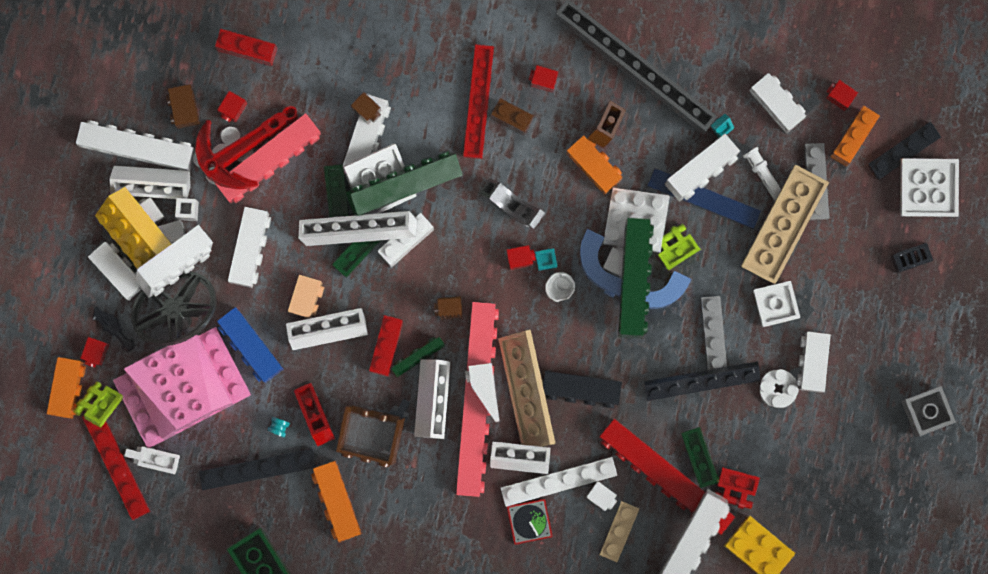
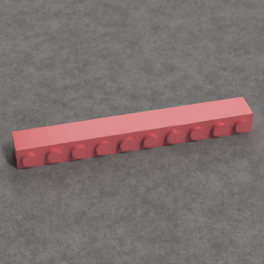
(474, 412)

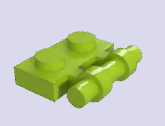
(680, 250)
(102, 407)

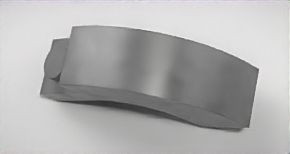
(511, 204)

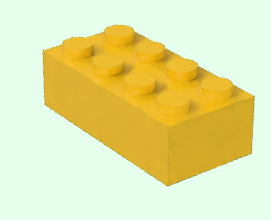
(131, 227)

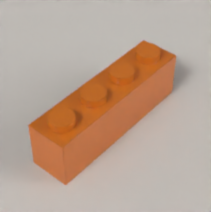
(337, 501)

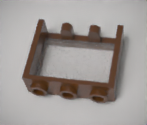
(370, 435)

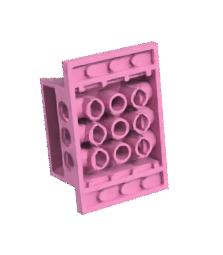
(181, 386)

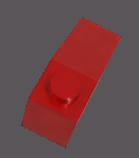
(314, 414)

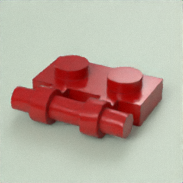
(739, 482)

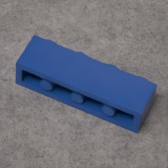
(250, 345)

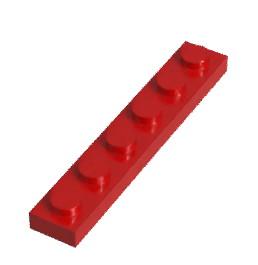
(478, 101)
(118, 469)

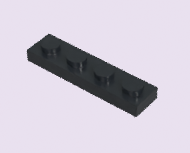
(904, 150)

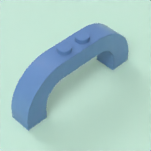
(612, 285)

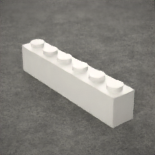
(135, 146)
(357, 228)

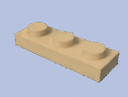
(619, 531)

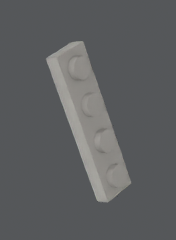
(816, 164)
(713, 332)

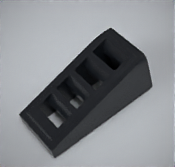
(897, 261)

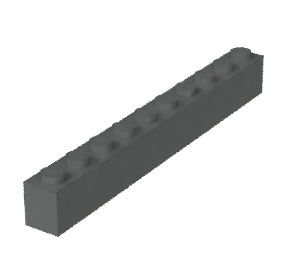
(635, 66)

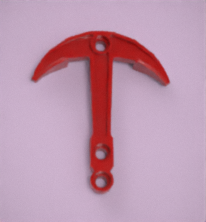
(232, 152)

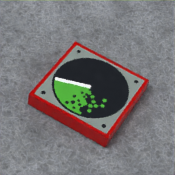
(529, 521)

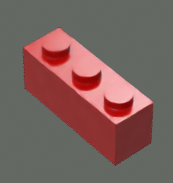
(246, 47)
(386, 346)

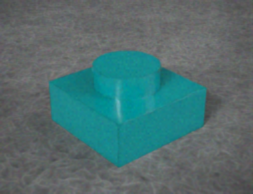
(722, 126)
(546, 259)

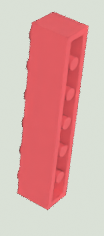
(274, 155)

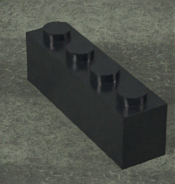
(581, 388)

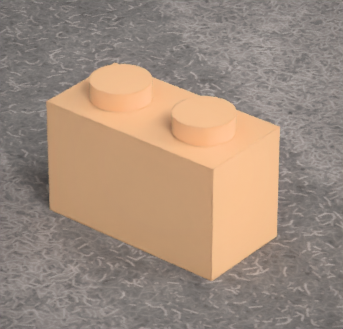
(305, 297)

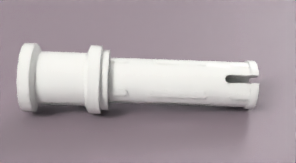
(760, 167)

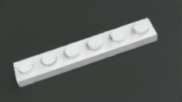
(559, 481)

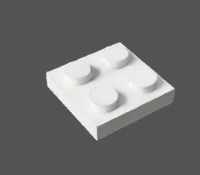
(776, 304)

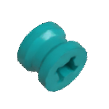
(278, 426)

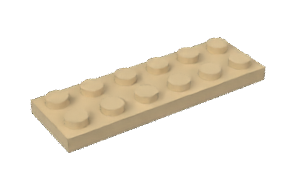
(784, 224)
(526, 389)

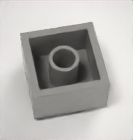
(928, 411)

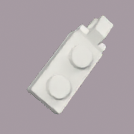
(154, 459)

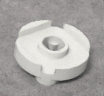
(789, 389)

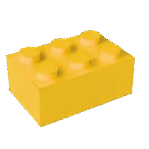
(758, 548)

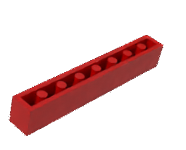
(656, 469)

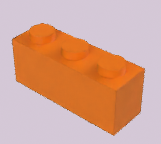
(855, 136)
(594, 164)
(65, 387)

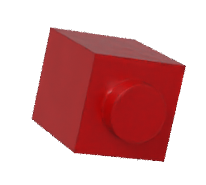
(543, 78)
(841, 94)
(232, 107)
(520, 257)
(94, 352)

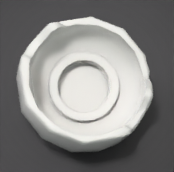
(560, 286)

